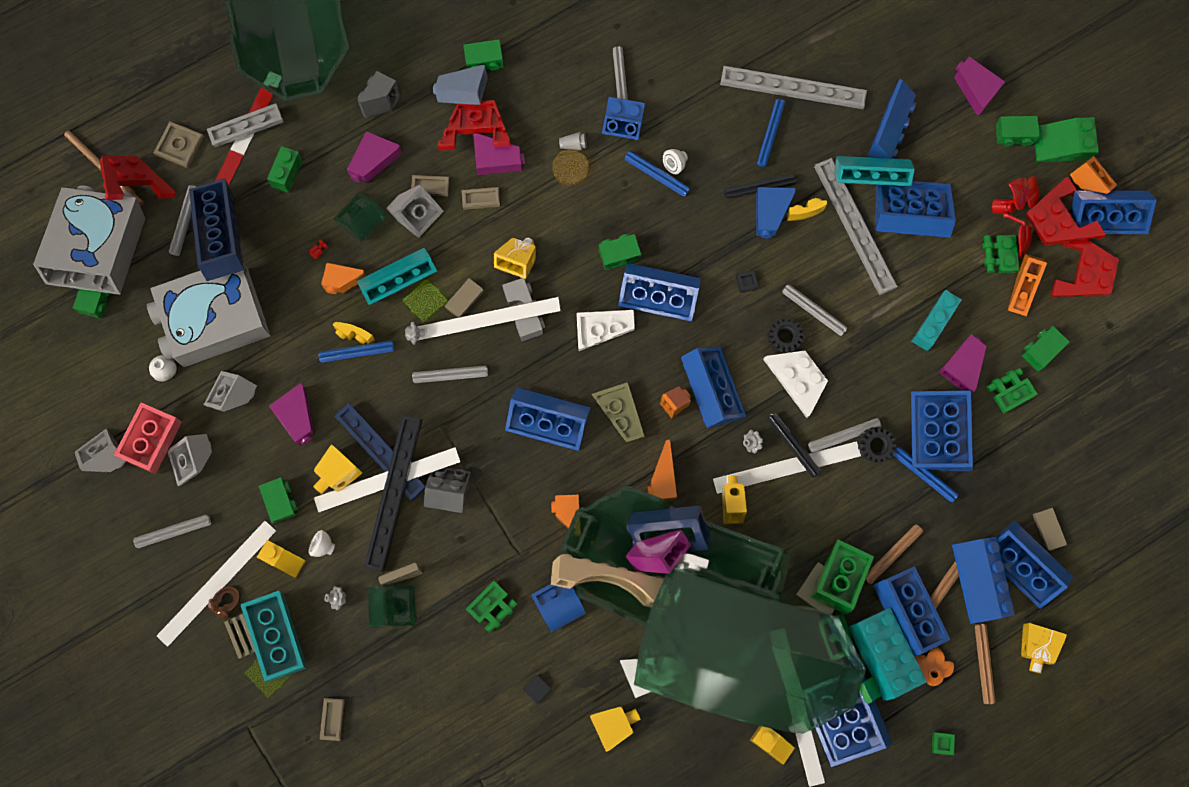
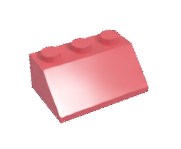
(148, 438)

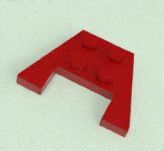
(472, 120)
(130, 172)
(1055, 223)
(1094, 272)

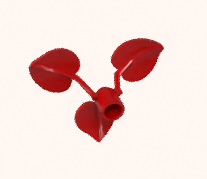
(1022, 192)

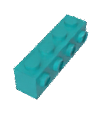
(874, 171)
(396, 276)

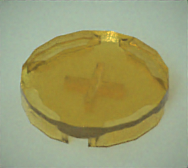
(570, 167)

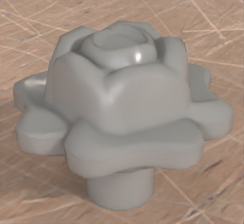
(413, 333)
(753, 441)
(336, 598)

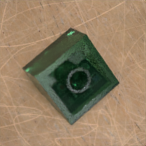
(360, 216)
(391, 606)

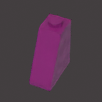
(977, 84)
(372, 157)
(496, 159)
(965, 364)
(295, 414)
(659, 553)

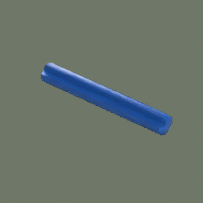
(771, 132)
(657, 173)
(356, 351)
(926, 475)

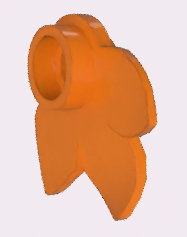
(935, 663)

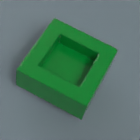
(943, 743)

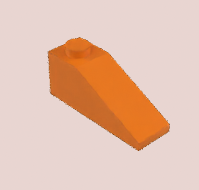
(1026, 284)
(663, 478)

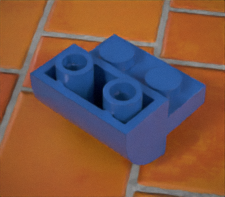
(623, 118)
(558, 606)

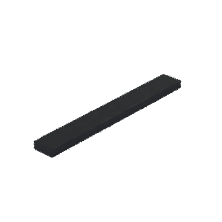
(393, 493)

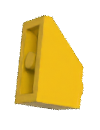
(281, 558)
(772, 743)

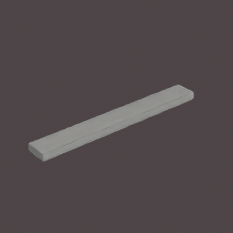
(793, 87)
(856, 228)

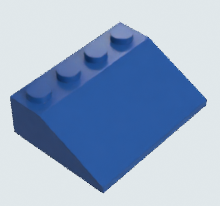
(915, 209)
(942, 430)
(854, 733)

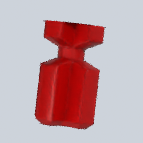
(316, 250)

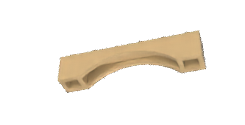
(572, 571)

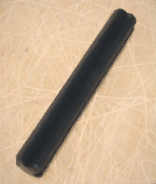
(752, 187)
(794, 445)

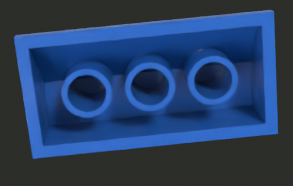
(893, 122)
(1115, 212)
(659, 292)
(713, 386)
(547, 418)
(1031, 566)
(983, 580)
(912, 610)

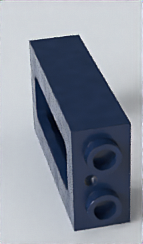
(671, 519)

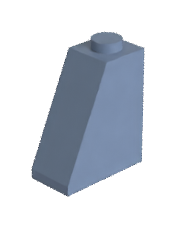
(462, 86)

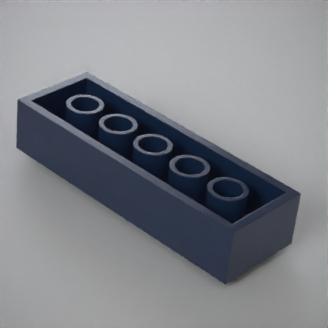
(216, 230)

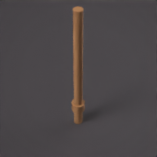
(96, 161)

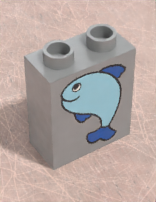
(90, 240)
(206, 316)

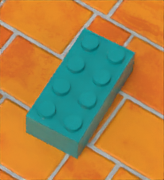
(273, 636)
(887, 654)

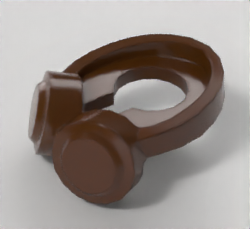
(223, 612)

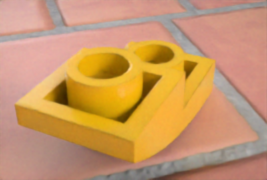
(811, 209)
(348, 331)

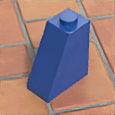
(771, 209)

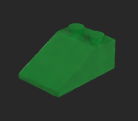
(1067, 141)
(842, 577)

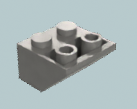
(379, 95)
(447, 489)

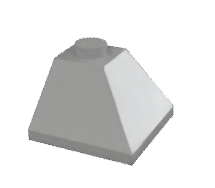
(415, 210)
(230, 392)
(99, 454)
(189, 457)

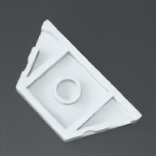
(799, 378)

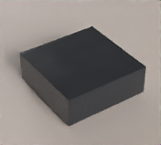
(747, 281)
(537, 689)

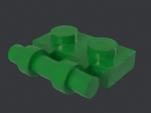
(1006, 254)
(1014, 395)
(487, 602)

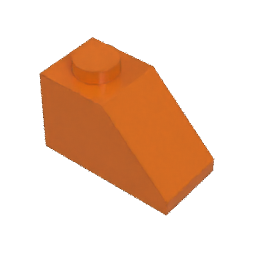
(1093, 177)
(340, 278)
(675, 401)
(565, 508)

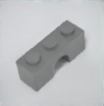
(519, 293)

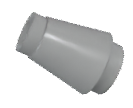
(574, 141)

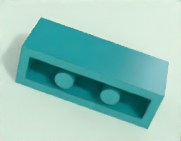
(936, 320)

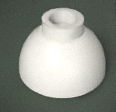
(674, 160)
(162, 369)
(321, 544)

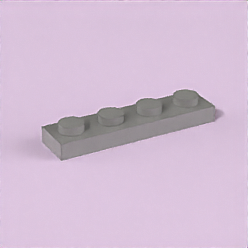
(245, 125)

